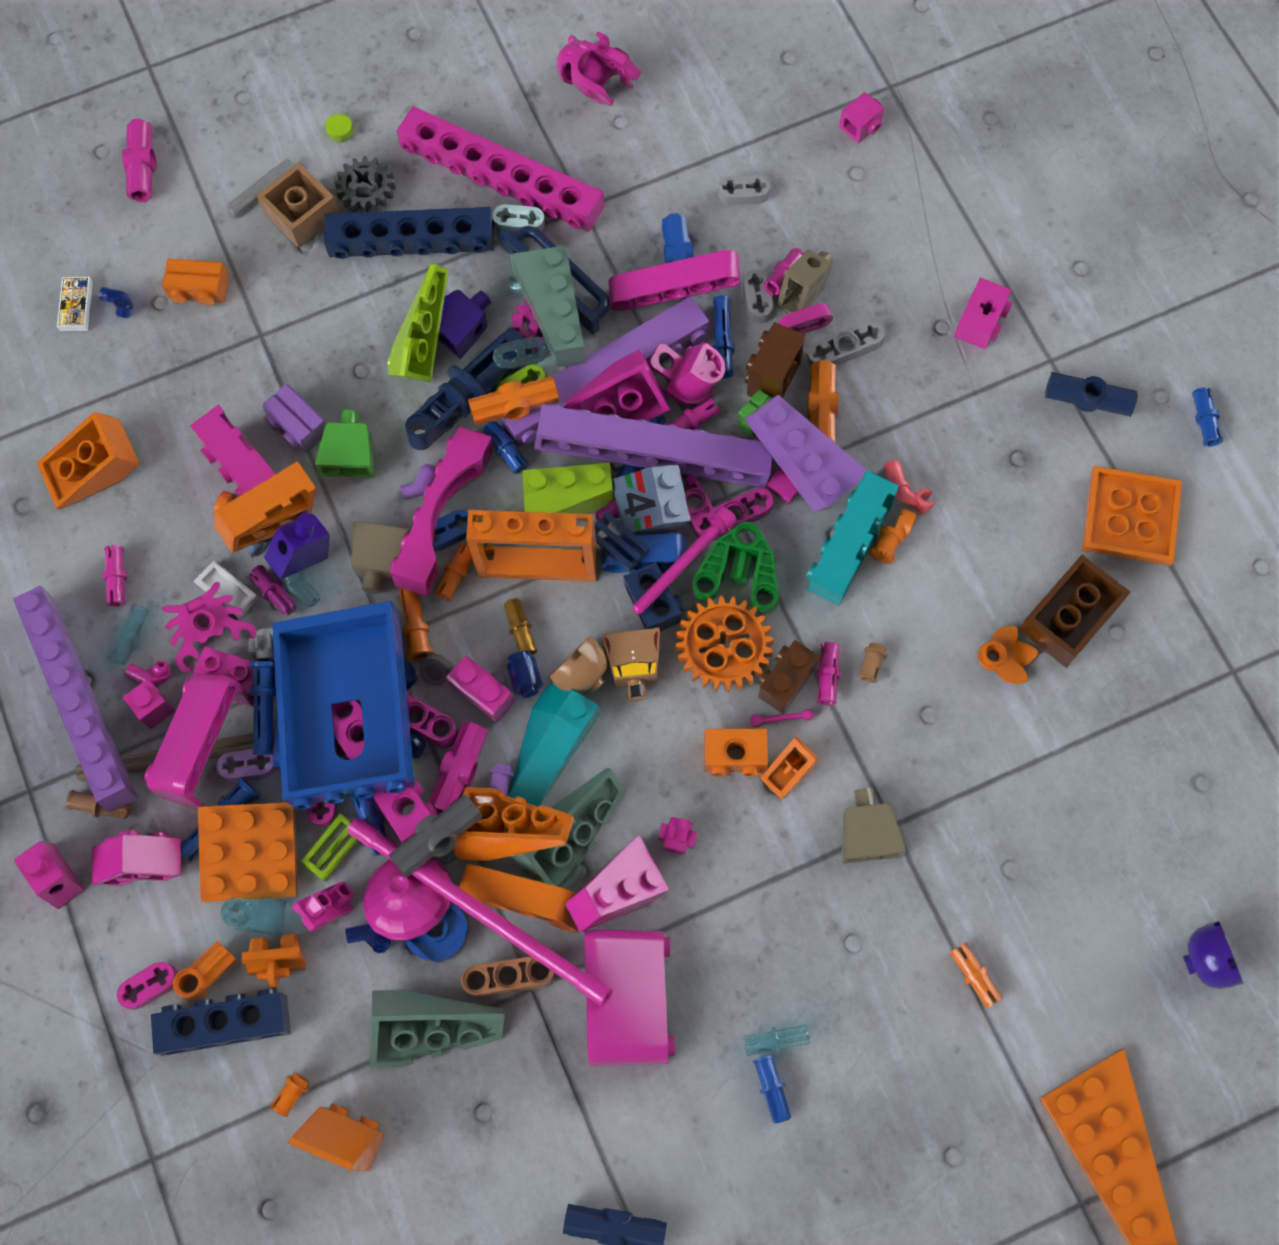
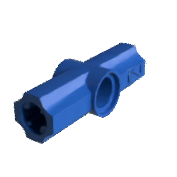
(676, 239)

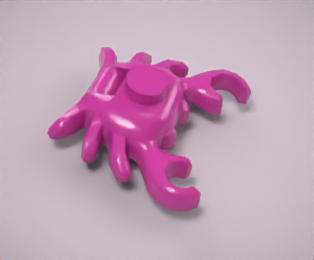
(201, 620)

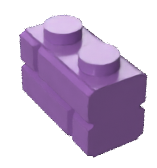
(295, 417)

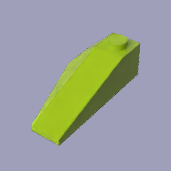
(417, 339)

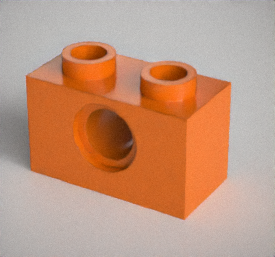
(752, 743)

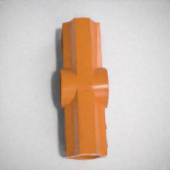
(822, 398)
(513, 400)

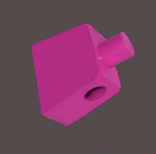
(46, 868)

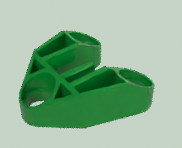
(715, 564)

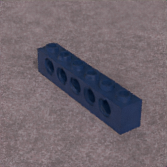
(395, 225)

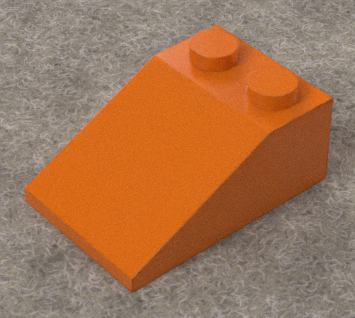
(88, 460)
(339, 1138)

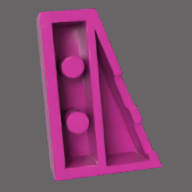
(231, 451)

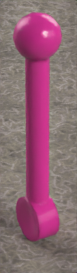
(756, 720)

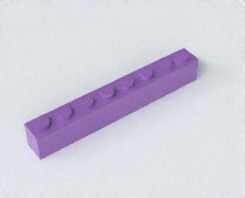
(676, 327)
(652, 445)
(75, 699)

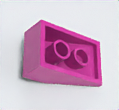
(623, 389)

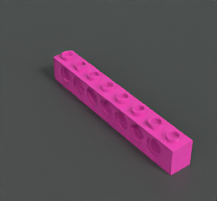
(491, 157)

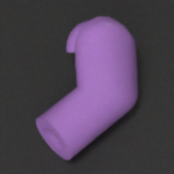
(417, 488)

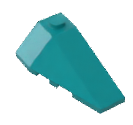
(552, 737)

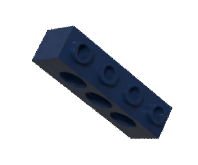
(168, 1024)

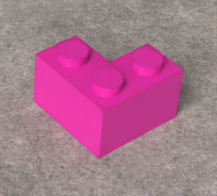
(136, 858)

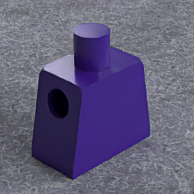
(462, 321)
(298, 546)

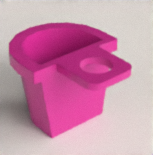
(690, 375)

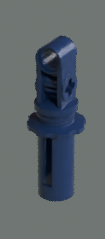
(451, 401)

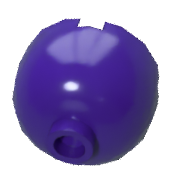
(1212, 957)

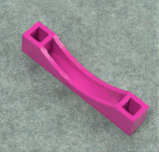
(464, 461)

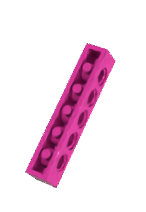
(346, 732)

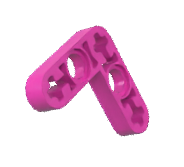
(705, 512)

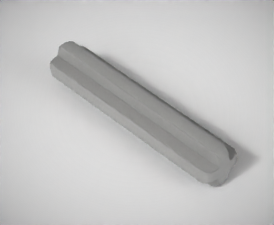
(248, 197)

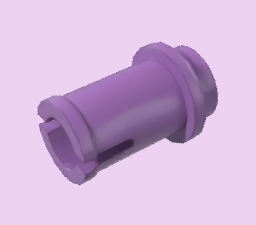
(501, 777)

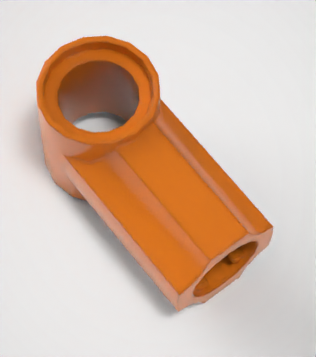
(207, 970)

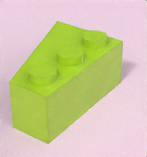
(567, 489)

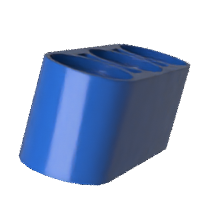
(664, 551)

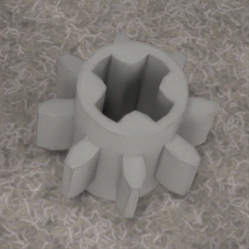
(262, 645)

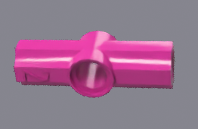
(139, 160)
(459, 766)

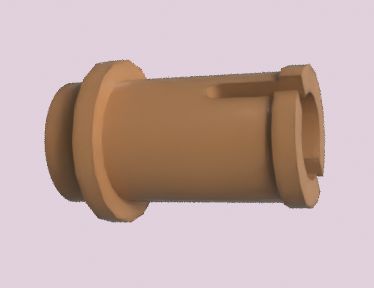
(873, 661)

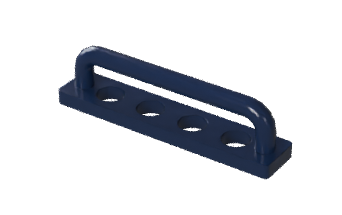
(587, 317)

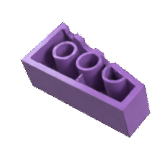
(804, 453)

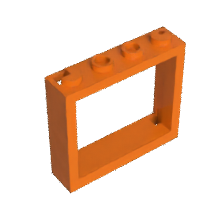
(532, 529)

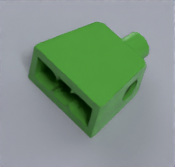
(346, 449)

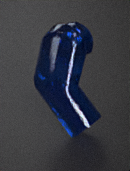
(119, 298)

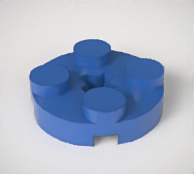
(448, 944)

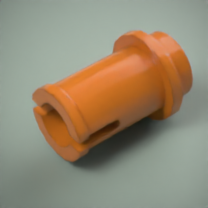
(290, 1093)

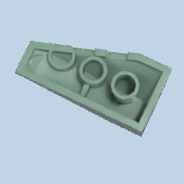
(590, 807)
(419, 1024)

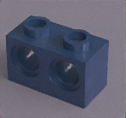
(649, 619)

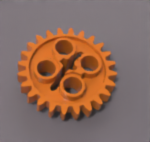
(734, 668)

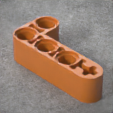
(519, 895)

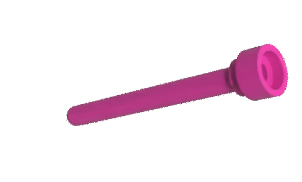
(722, 521)

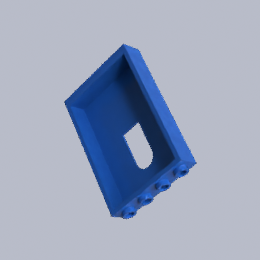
(333, 662)

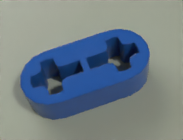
(448, 531)

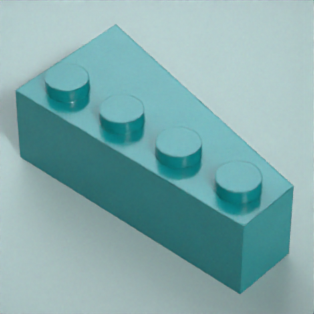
(852, 537)

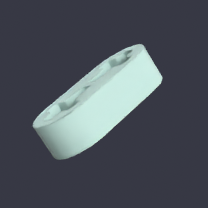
(518, 217)

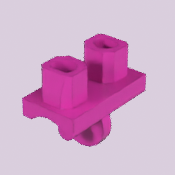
(325, 906)

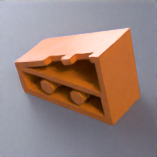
(265, 508)

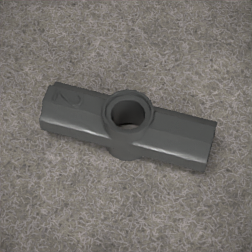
(435, 835)

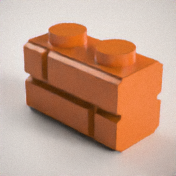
(195, 281)

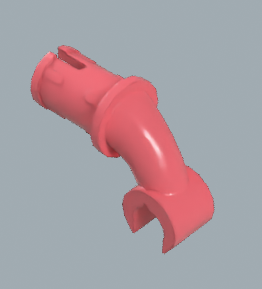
(895, 475)

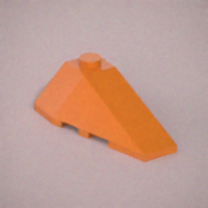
(510, 827)

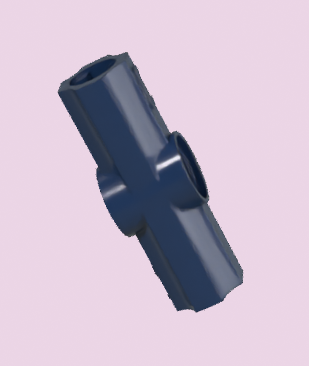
(1108, 397)
(613, 1226)

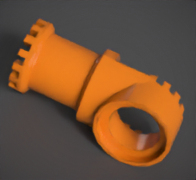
(891, 537)

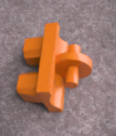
(274, 963)

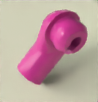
(157, 674)

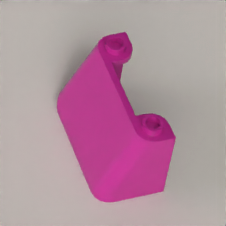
(634, 1020)

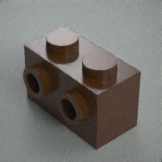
(788, 676)

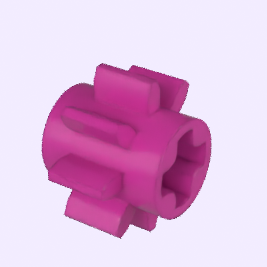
(677, 835)

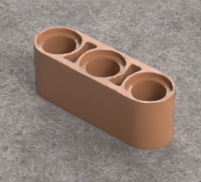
(493, 972)

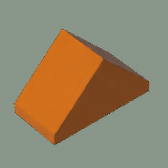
(790, 768)

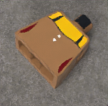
(633, 660)

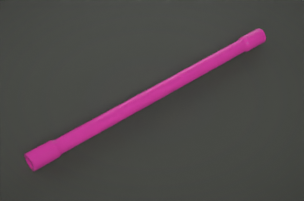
(582, 981)

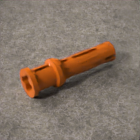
(415, 628)

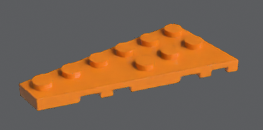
(1110, 1141)

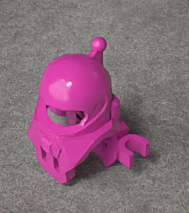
(592, 65)

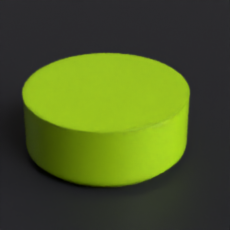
(339, 127)

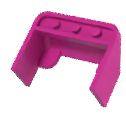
(192, 737)

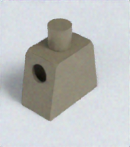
(810, 272)
(373, 552)
(870, 831)

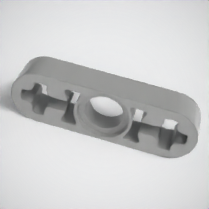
(853, 335)

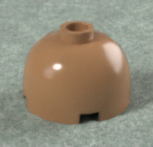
(582, 668)

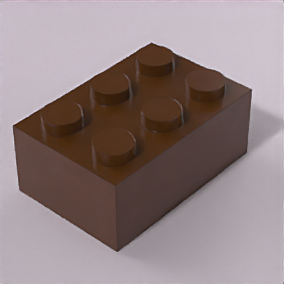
(1074, 610)

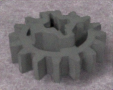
(364, 183)

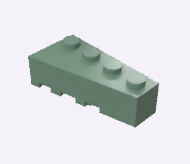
(550, 294)

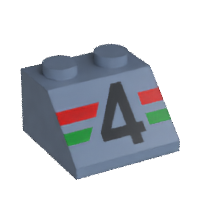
(652, 500)

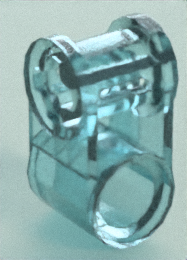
(259, 916)

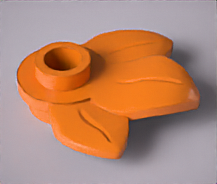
(1011, 655)

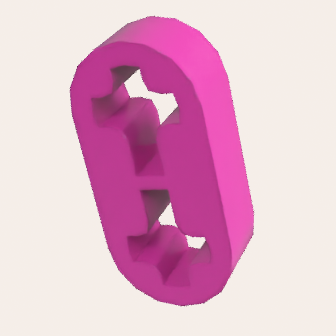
(808, 318)
(144, 979)

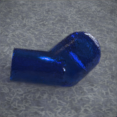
(366, 933)

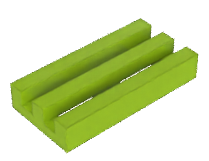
(322, 841)

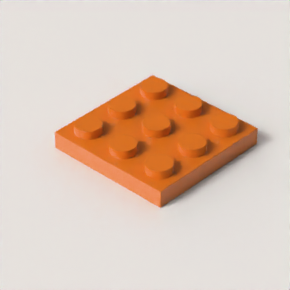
(1132, 515)
(247, 851)

